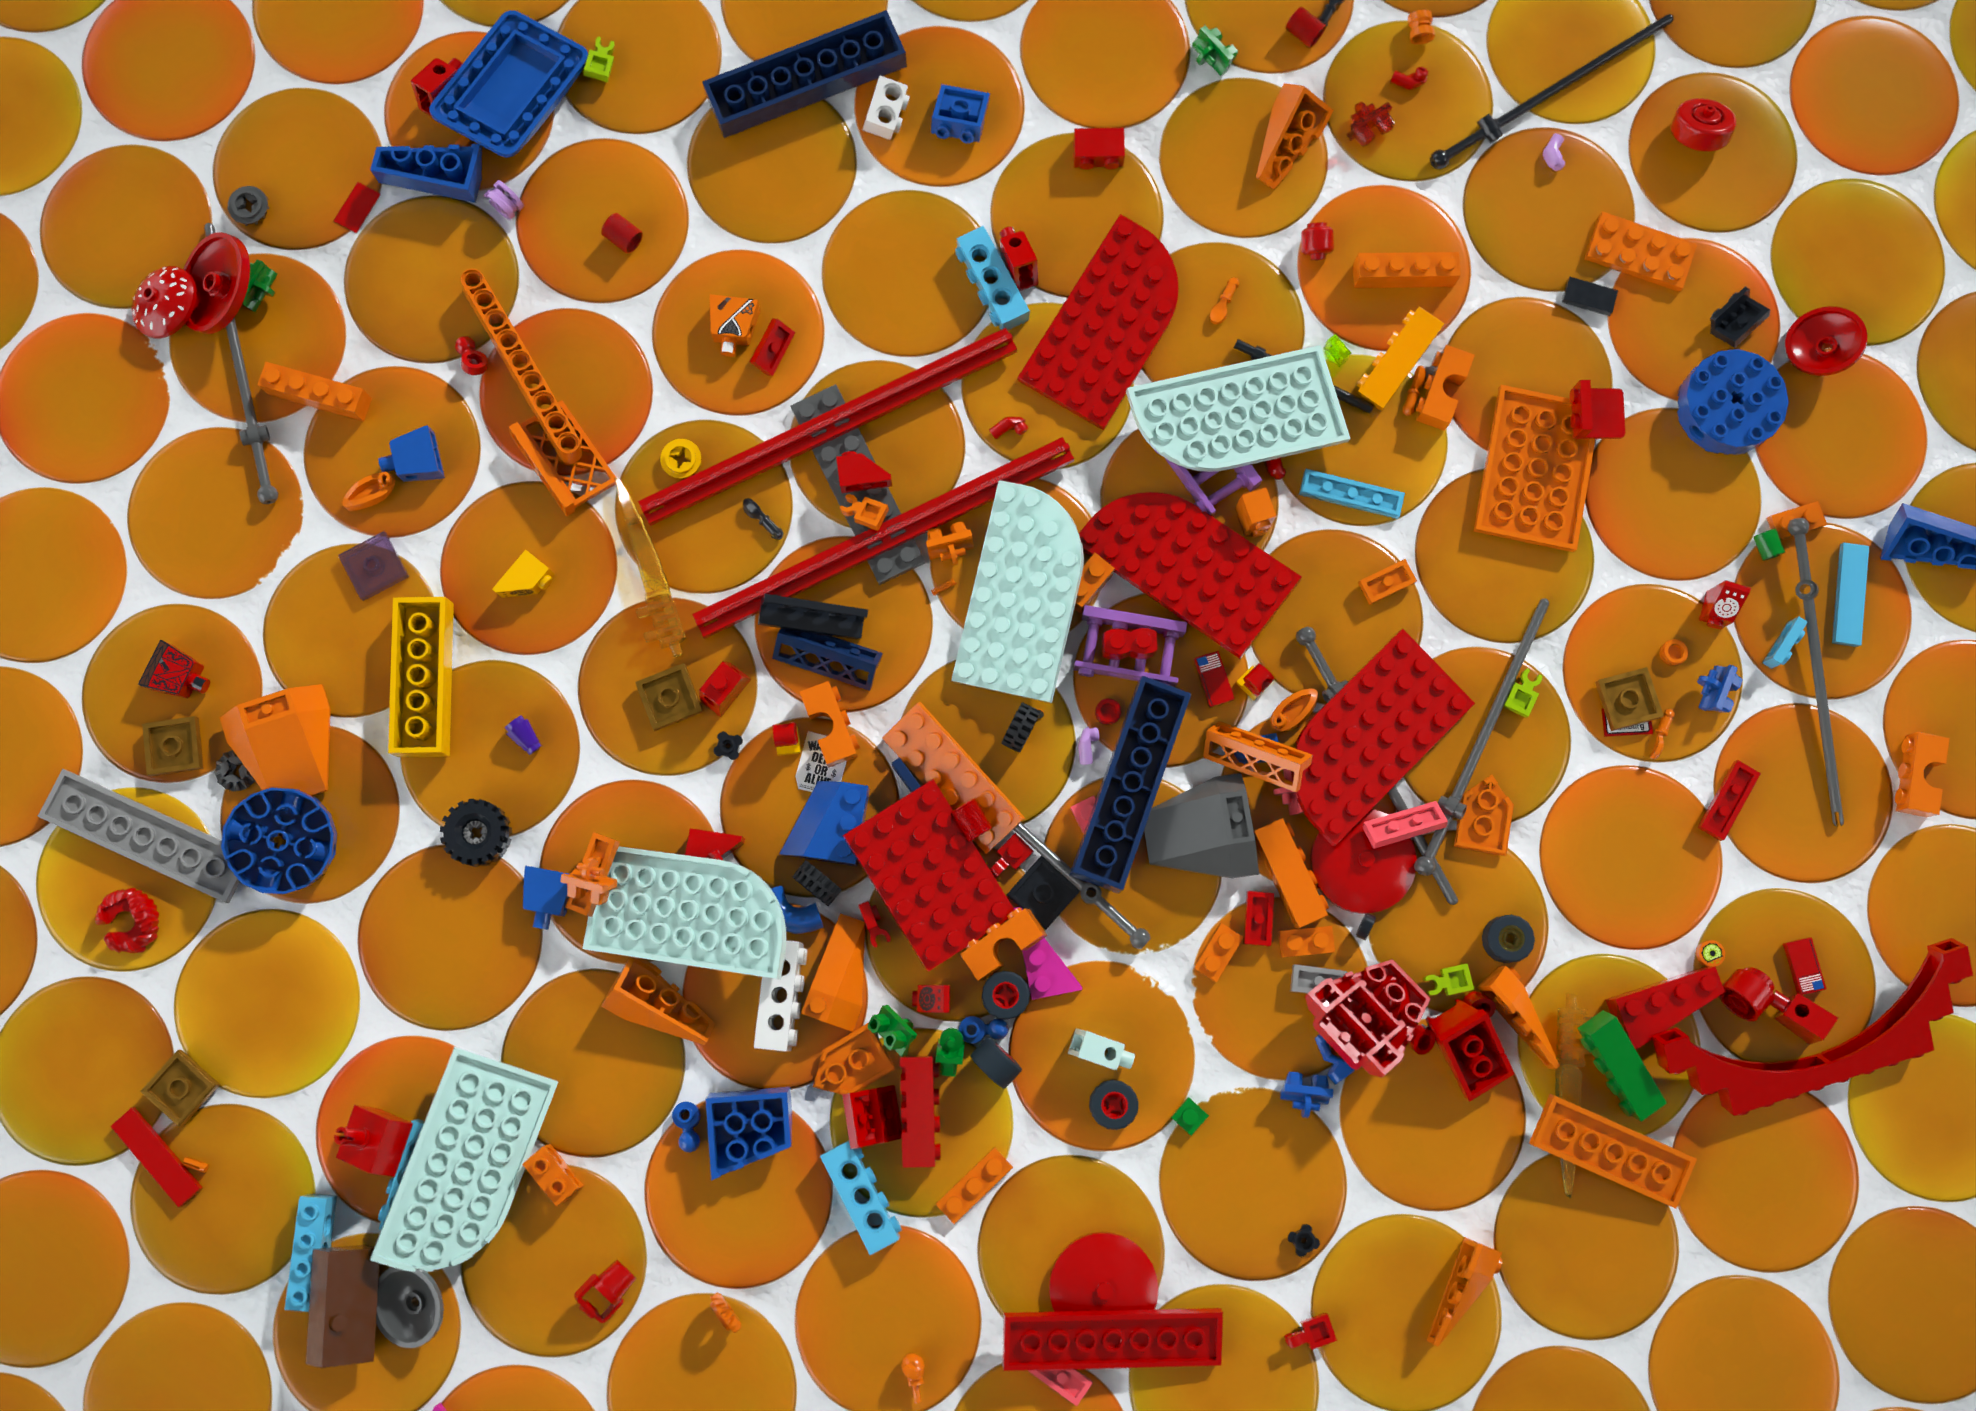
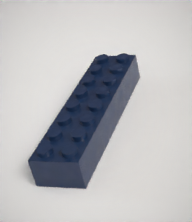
(805, 73)
(1130, 785)

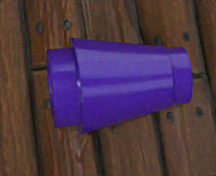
(523, 734)

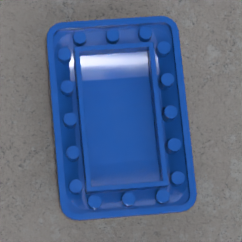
(509, 84)

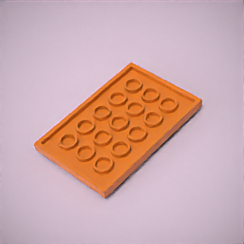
(1534, 471)

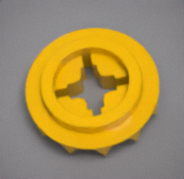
(675, 449)

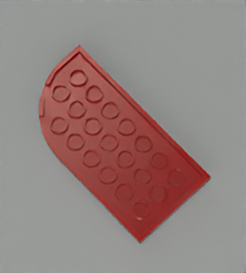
(1106, 325)
(1191, 565)
(1374, 734)

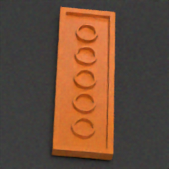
(936, 755)
(1613, 1151)

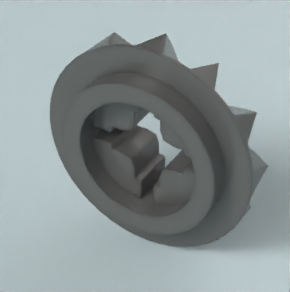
(237, 205)
(232, 782)

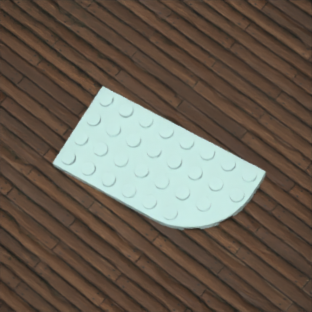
(1242, 412)
(1021, 596)
(689, 914)
(464, 1163)

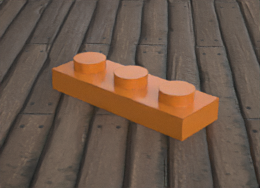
(604, 850)
(974, 1185)

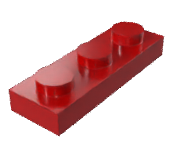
(1729, 800)

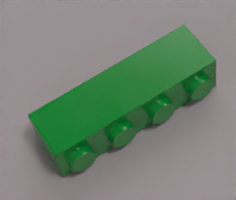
(1621, 1065)

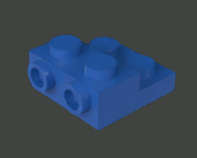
(959, 113)

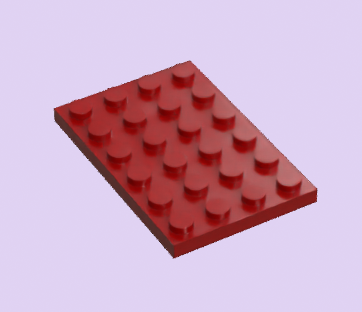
(929, 875)

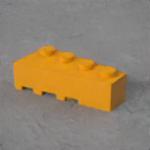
(1400, 357)

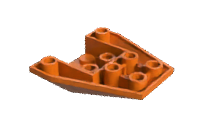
(283, 738)

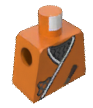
(732, 321)

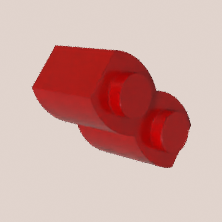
(1136, 644)

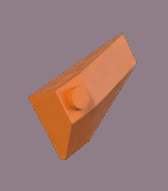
(1294, 122)
(838, 983)
(650, 1001)
(1518, 1011)
(1468, 1279)

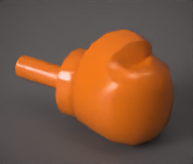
(913, 1368)

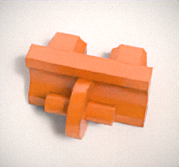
(951, 545)
(589, 877)

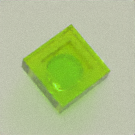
(1336, 350)

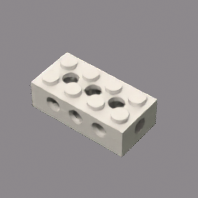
(769, 1007)

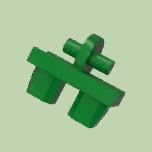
(1212, 51)
(259, 285)
(894, 1030)
(950, 1051)

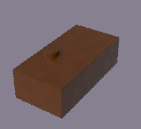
(342, 1306)

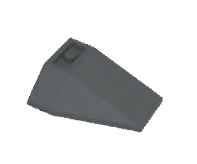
(1205, 830)

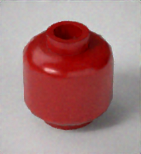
(1317, 240)

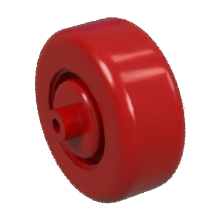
(1703, 124)

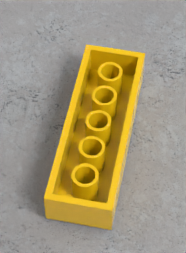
(421, 677)

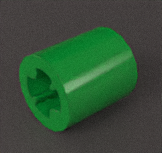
(1769, 544)

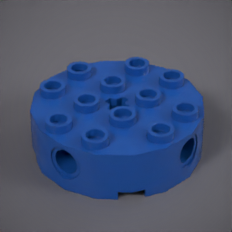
(1732, 402)
(254, 854)

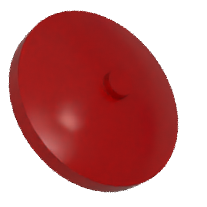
(221, 279)
(1358, 875)
(1103, 1274)

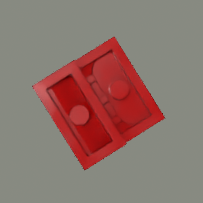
(872, 1116)

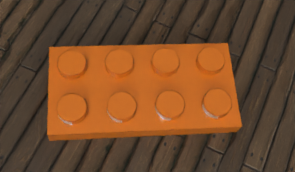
(1641, 251)

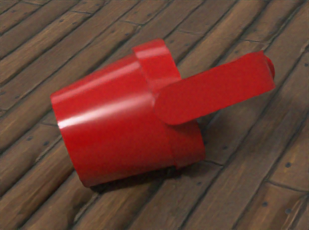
(611, 1284)

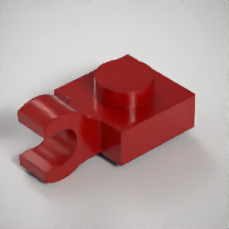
(1013, 853)
(871, 916)
(1316, 1332)

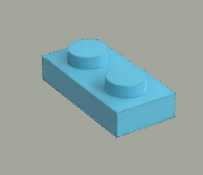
(1791, 635)

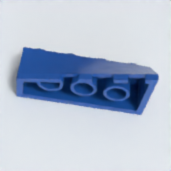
(431, 169)
(1929, 538)

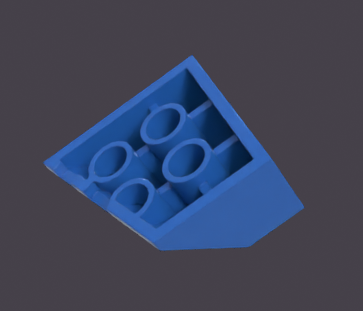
(828, 815)
(747, 1127)

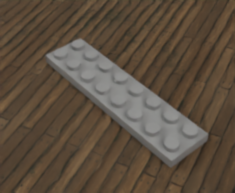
(140, 834)

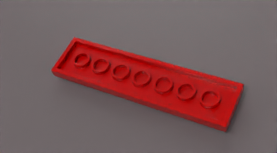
(1112, 1339)

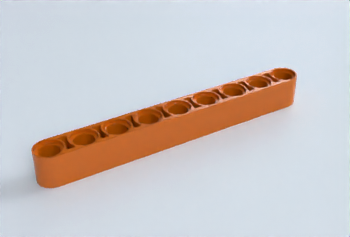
(523, 376)

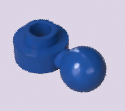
(995, 1029)
(689, 1139)

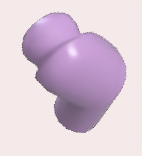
(1552, 154)
(1084, 745)

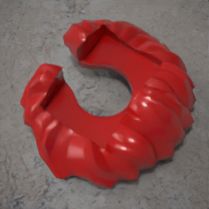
(143, 912)

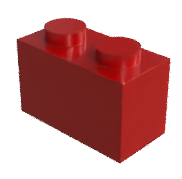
(1098, 148)

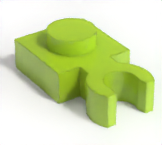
(600, 62)
(1522, 697)
(1452, 979)

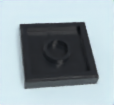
(1043, 892)

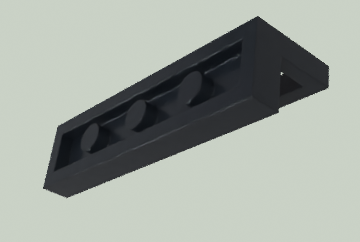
(812, 616)

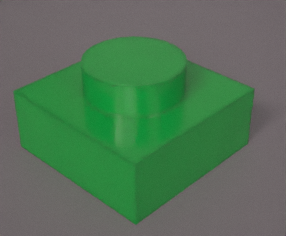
(1189, 1116)

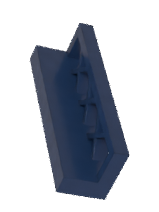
(834, 650)

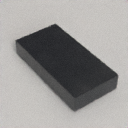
(1589, 296)

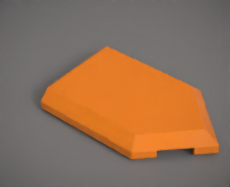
(1486, 819)
(853, 1063)

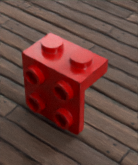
(1597, 412)

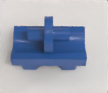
(1716, 688)
(1306, 1097)

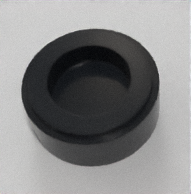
(1365, 926)

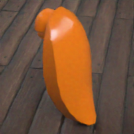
(369, 491)
(1294, 710)

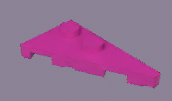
(1047, 972)

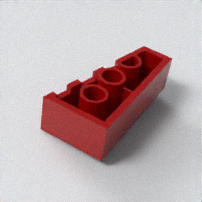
(1664, 1003)
(919, 1111)

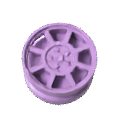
(504, 200)

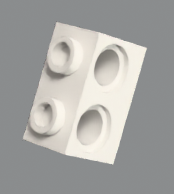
(883, 107)

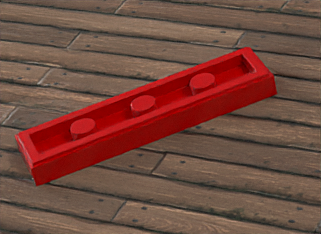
(156, 1157)

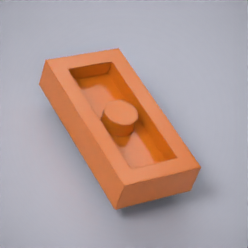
(1811, 512)
(1387, 581)
(1306, 941)
(1218, 952)

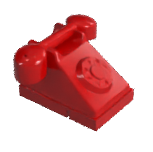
(1467, 1044)

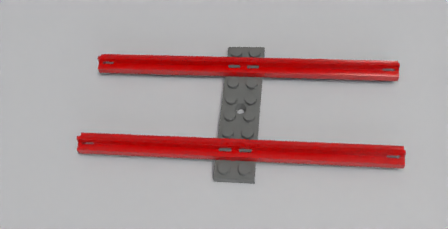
(829, 429)

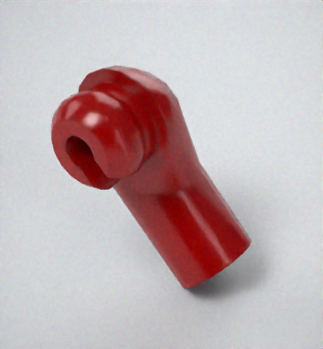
(1009, 423)
(1275, 468)

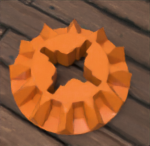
(725, 1312)

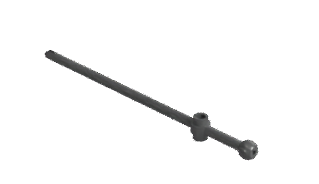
(253, 434)
(1798, 529)
(1307, 638)
(1451, 806)
(1138, 937)

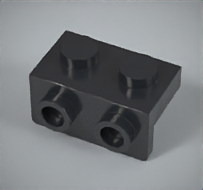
(1738, 318)

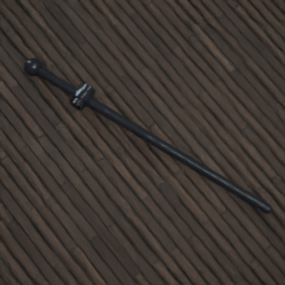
(1491, 127)

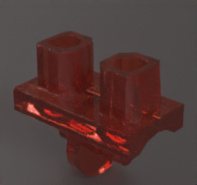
(1367, 118)

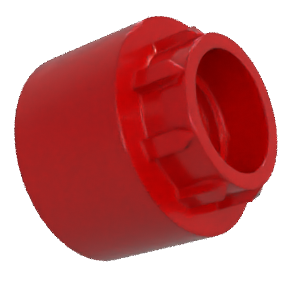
(1748, 993)

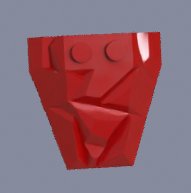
(1368, 1015)

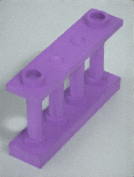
(1245, 477)
(1123, 620)

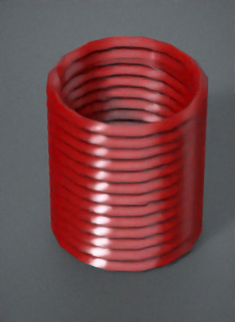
(1305, 27)
(621, 233)
(971, 820)

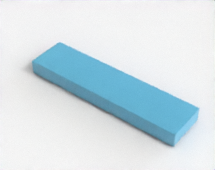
(1351, 493)
(1850, 594)

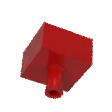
(373, 1140)

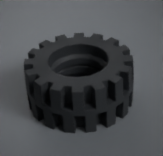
(1021, 727)
(817, 883)

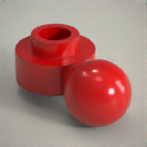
(472, 361)

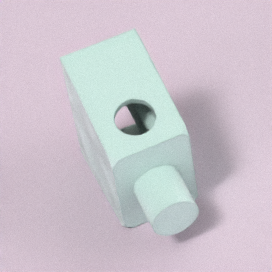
(1092, 1048)

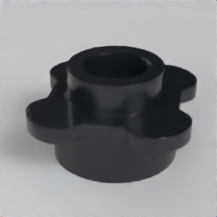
(734, 741)
(1310, 1244)

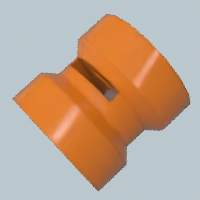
(1421, 27)

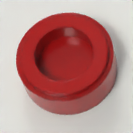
(1108, 711)

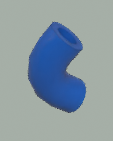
(799, 919)

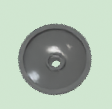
(408, 1307)

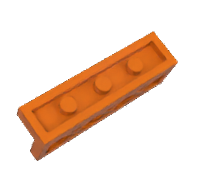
(1262, 749)

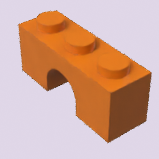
(1436, 407)
(838, 745)
(1914, 793)
(983, 954)

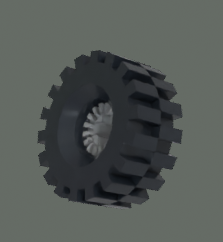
(458, 832)

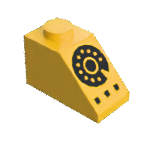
(524, 577)

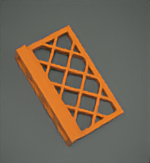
(548, 473)

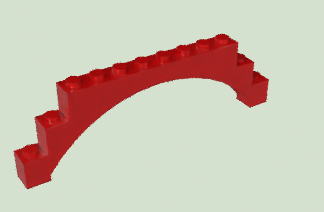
(1895, 1037)

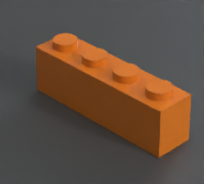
(1406, 270)
(314, 391)
(1290, 874)

